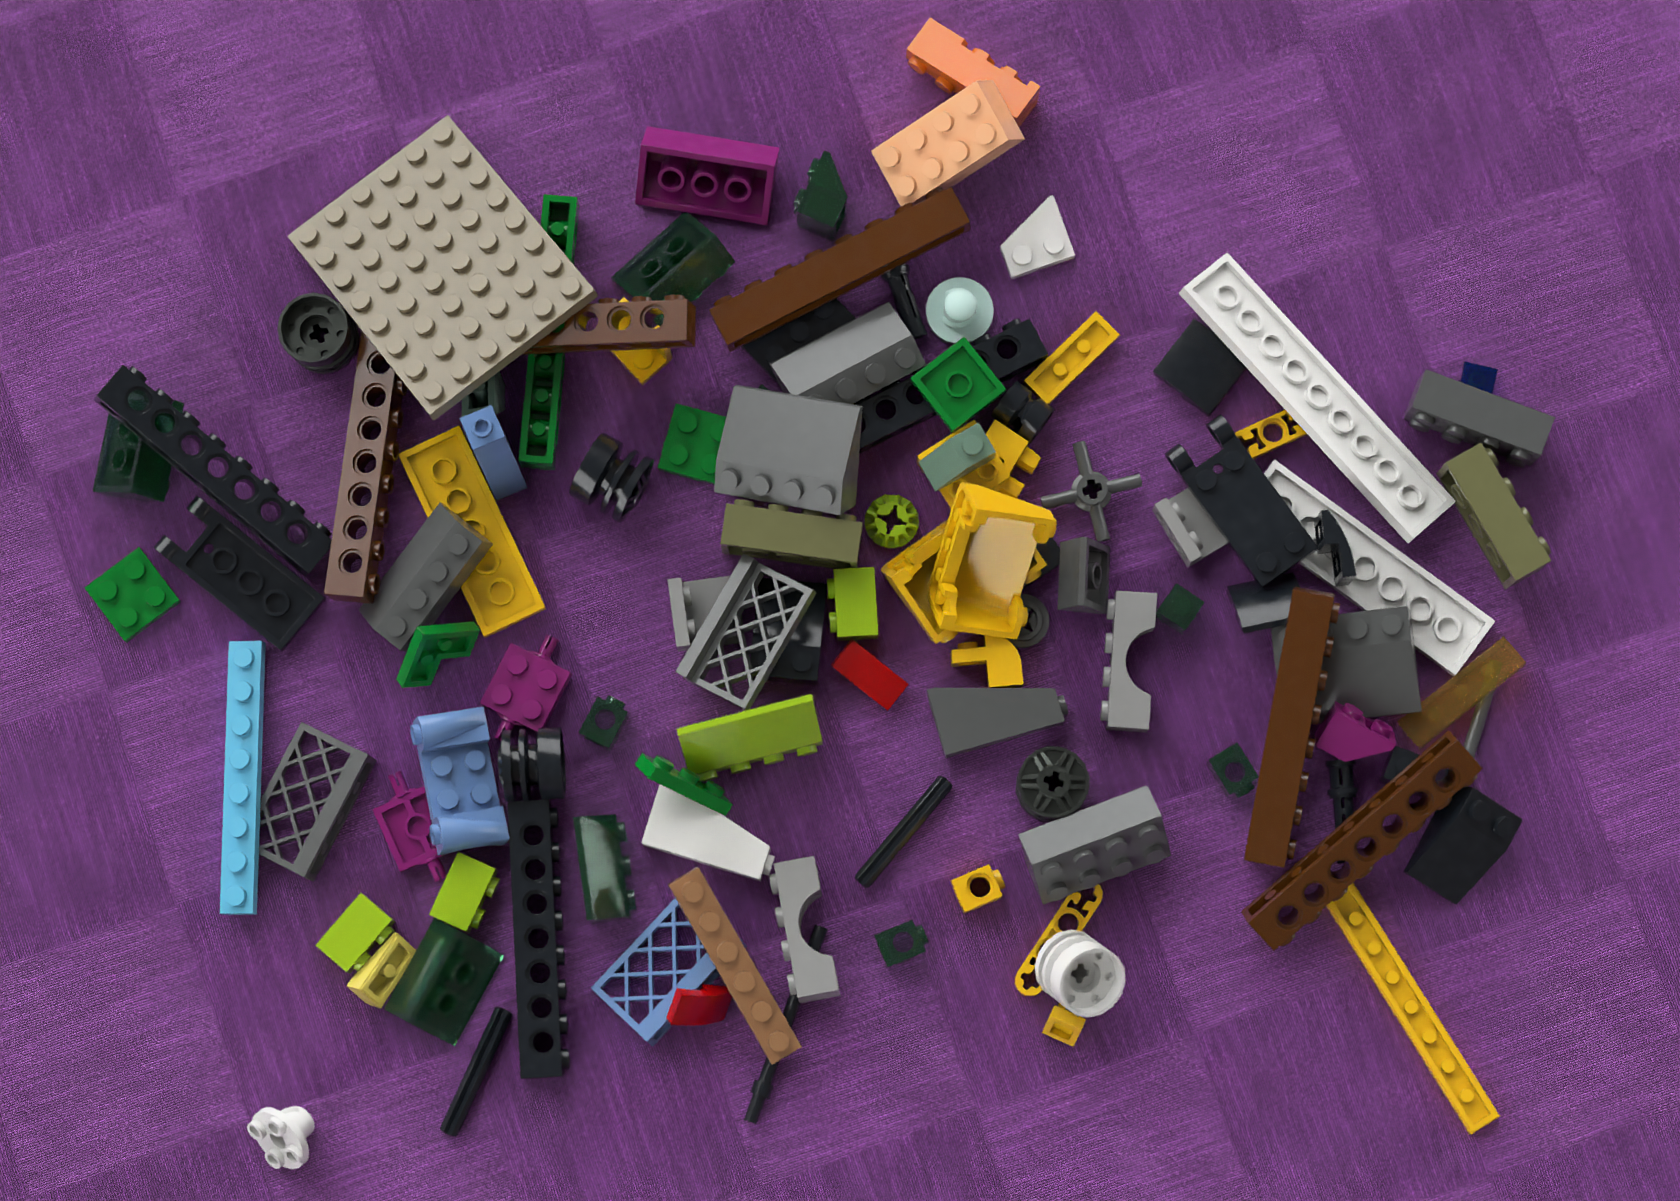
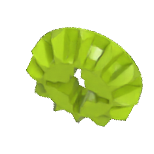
(901, 533)

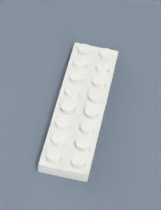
(1442, 620)

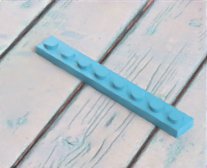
(242, 778)

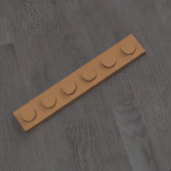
(734, 965)

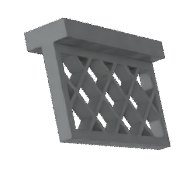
(720, 626)
(335, 809)

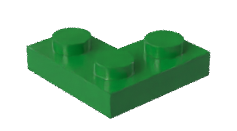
(431, 645)

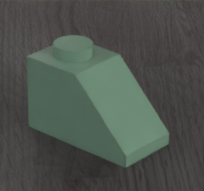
(489, 393)
(957, 457)

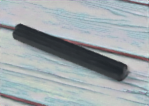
(903, 831)
(476, 1071)

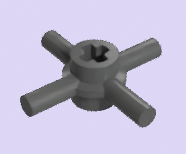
(1083, 502)

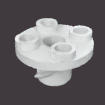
(283, 1135)

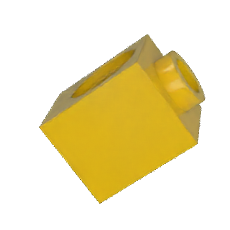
(962, 888)

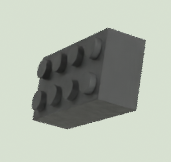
(1478, 417)
(1095, 845)

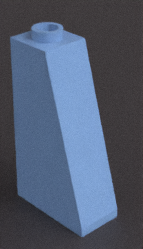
(493, 452)

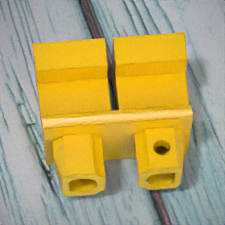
(1013, 452)

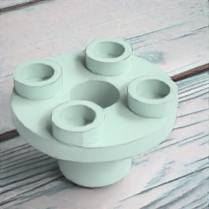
(959, 310)

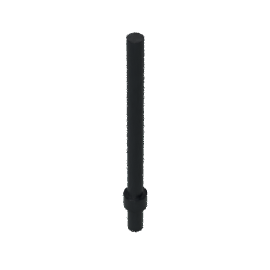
(762, 1087)

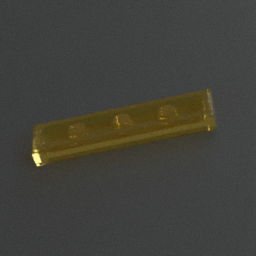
(1462, 692)

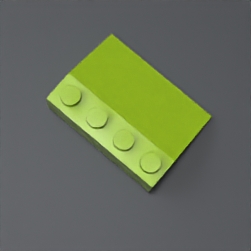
(751, 737)

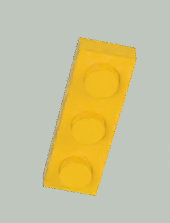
(1071, 358)

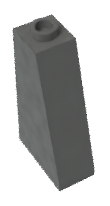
(988, 716)

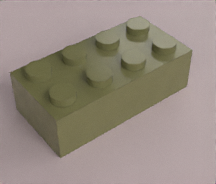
(1494, 516)
(791, 536)

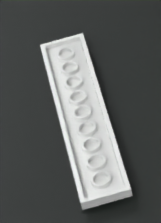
(1317, 397)

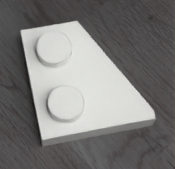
(1037, 242)

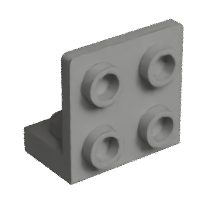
(1188, 527)
(691, 605)

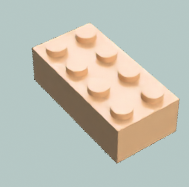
(948, 143)

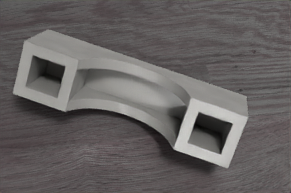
(1127, 704)
(798, 887)

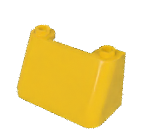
(986, 562)
(911, 573)

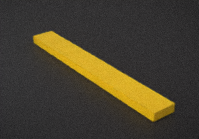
(1412, 1010)

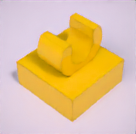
(1063, 1025)

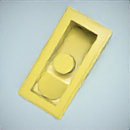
(382, 971)

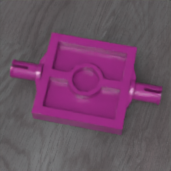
(526, 687)
(406, 828)

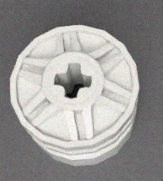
(1080, 973)

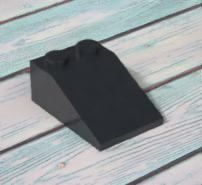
(801, 656)
(1462, 844)

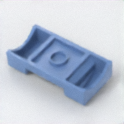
(459, 780)

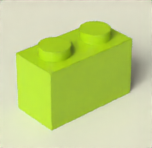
(854, 604)
(465, 892)
(356, 934)

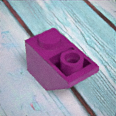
(1351, 735)

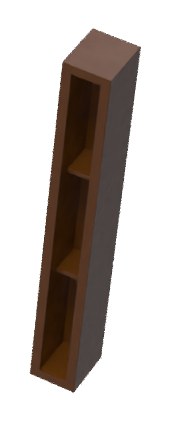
(840, 268)
(1289, 727)

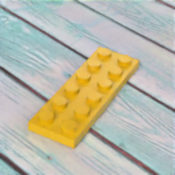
(500, 585)

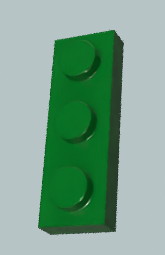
(684, 783)

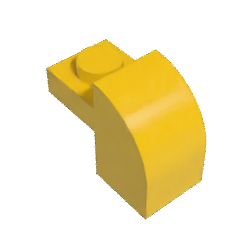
(1000, 657)

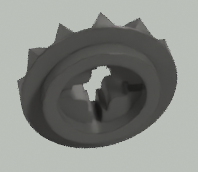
(1038, 623)

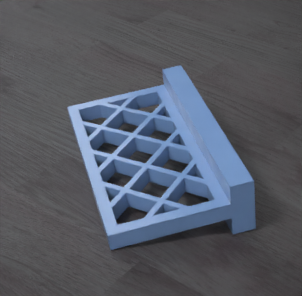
(703, 972)

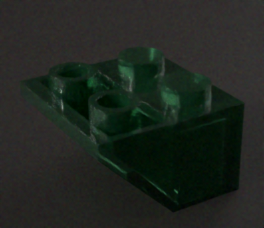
(824, 201)

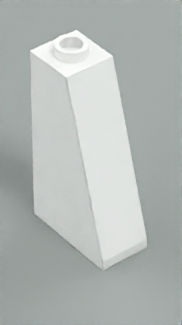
(704, 836)

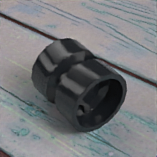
(1022, 412)

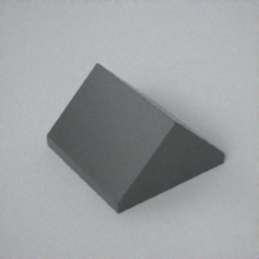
(1083, 576)

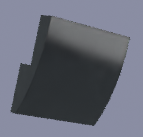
(1200, 367)
(1332, 540)
(1265, 607)

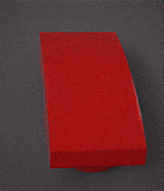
(869, 674)
(699, 1006)

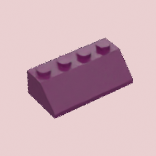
(706, 175)

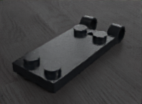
(1244, 506)
(244, 577)

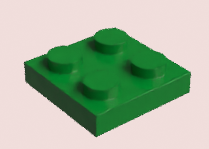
(958, 384)
(692, 444)
(132, 594)

